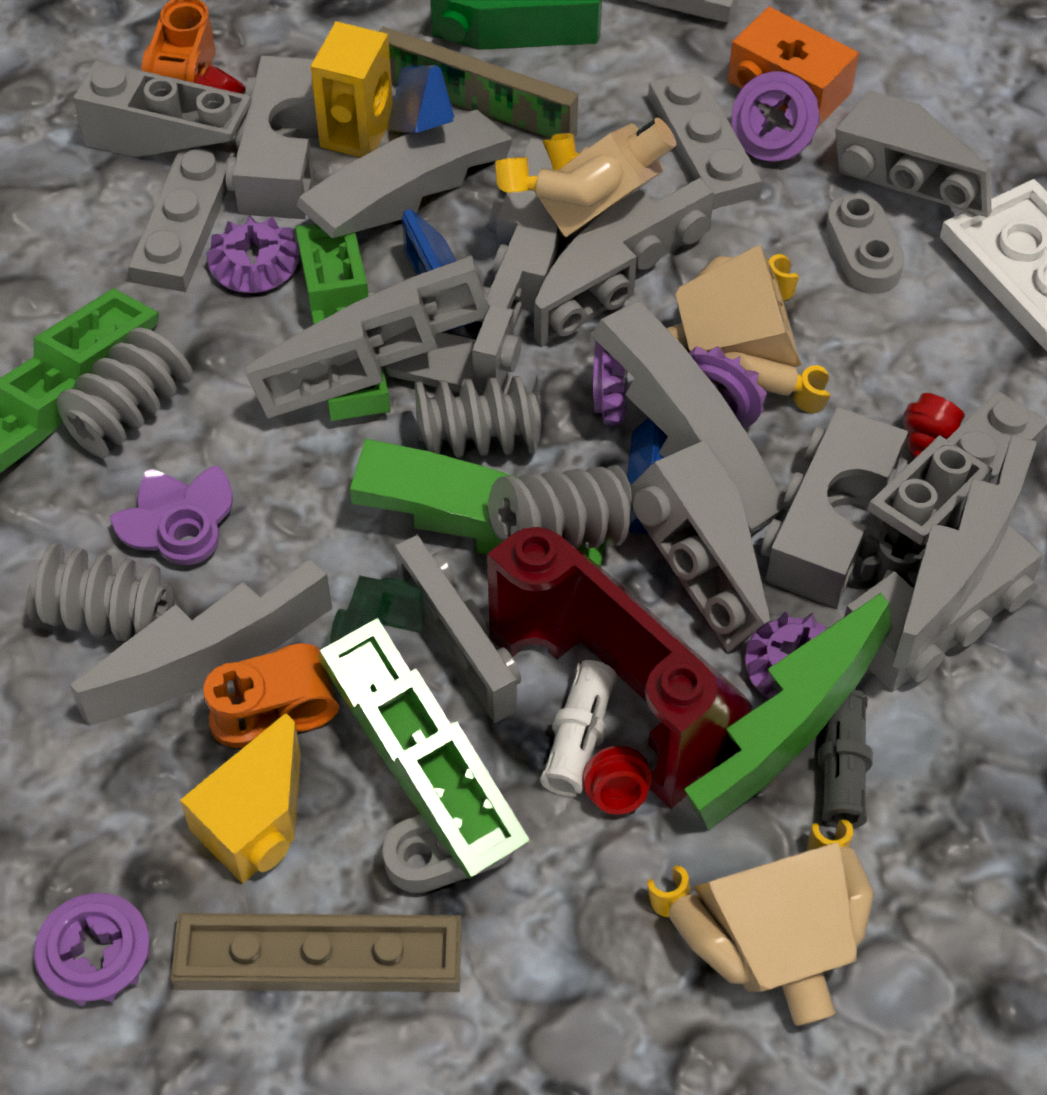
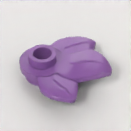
(175, 510)

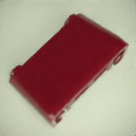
(557, 596)

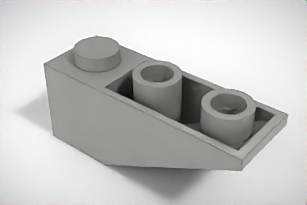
(153, 113)
(911, 152)
(705, 537)

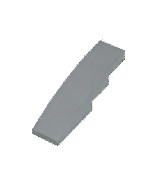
(402, 172)
(354, 343)
(687, 405)
(959, 558)
(179, 653)

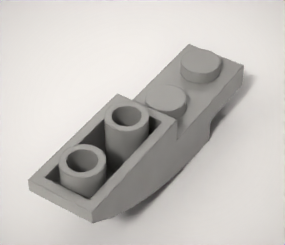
(523, 242)
(602, 261)
(939, 478)

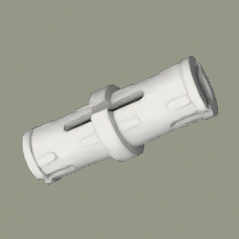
(578, 728)

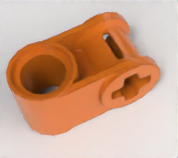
(181, 41)
(265, 690)

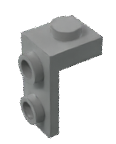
(462, 358)

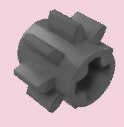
(889, 554)

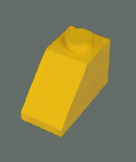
(250, 803)

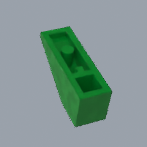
(516, 22)

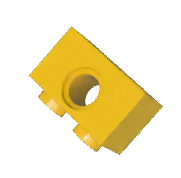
(352, 89)

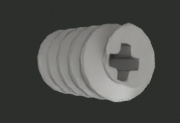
(119, 386)
(478, 416)
(575, 504)
(95, 595)

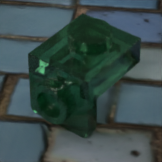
(387, 599)

